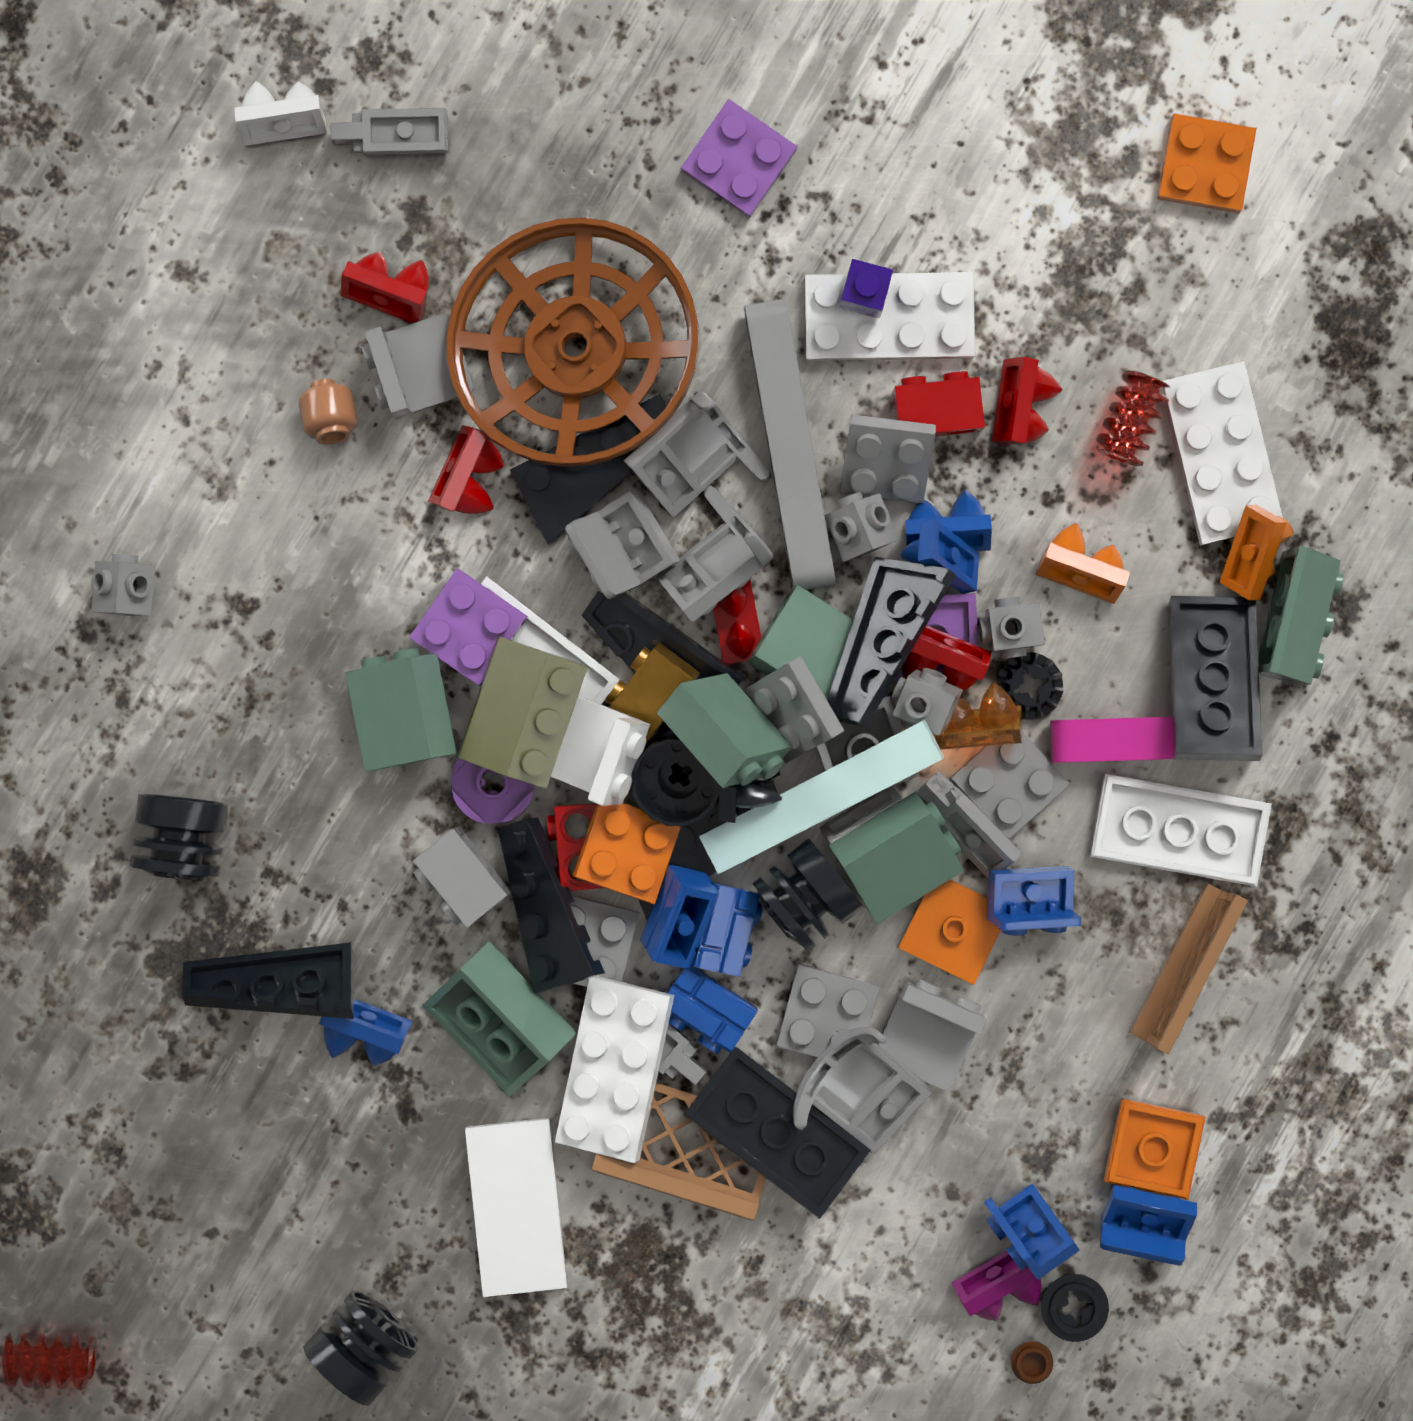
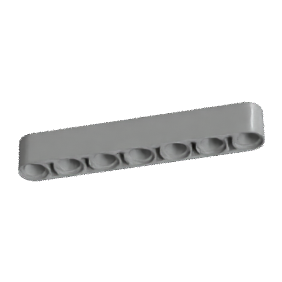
(789, 444)

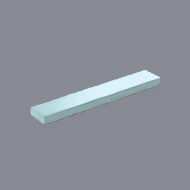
(822, 796)

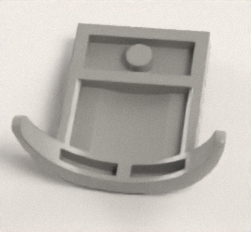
(691, 454)
(716, 563)
(860, 1088)

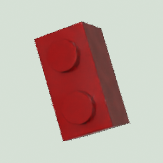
(949, 404)

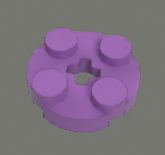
(488, 807)

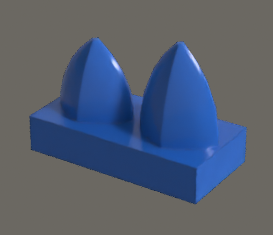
(965, 520)
(944, 549)
(379, 1029)

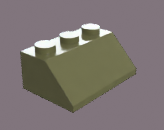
(522, 712)

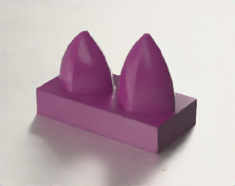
(985, 1287)

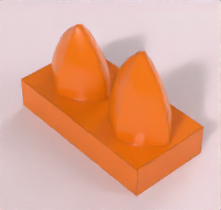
(1254, 551)
(1096, 575)

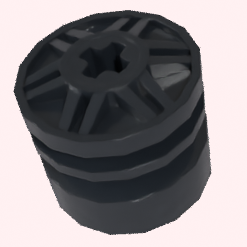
(664, 793)
(178, 836)
(807, 895)
(353, 1355)

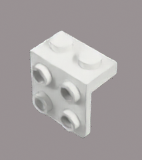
(600, 751)

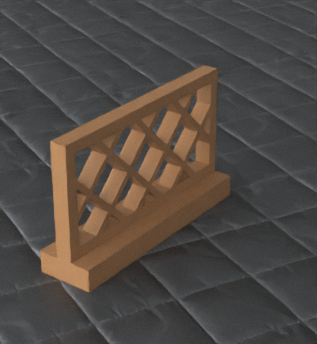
(1187, 967)
(679, 1183)

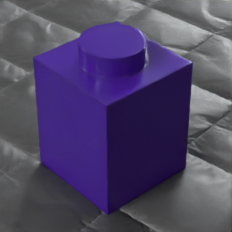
(866, 288)

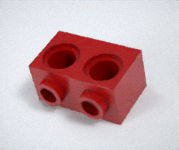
(567, 845)

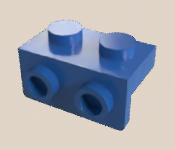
(1032, 899)
(1147, 1225)
(1033, 1230)

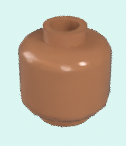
(328, 412)

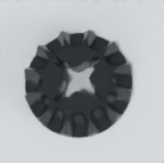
(1039, 667)
(1092, 1315)

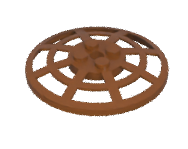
(565, 320)

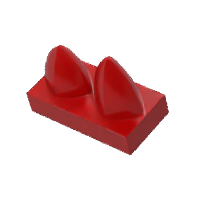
(398, 296)
(1019, 387)
(454, 486)
(737, 625)
(962, 661)

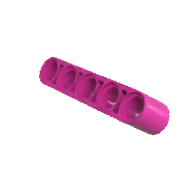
(1111, 739)

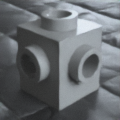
(860, 525)
(123, 586)
(1027, 623)
(939, 696)

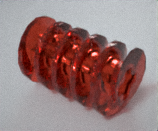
(1132, 417)
(48, 1362)

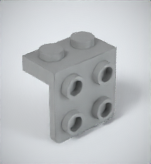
(412, 366)
(621, 545)
(931, 1032)

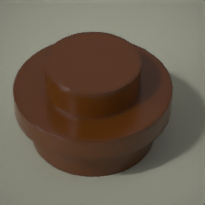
(1032, 1362)

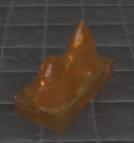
(993, 724)

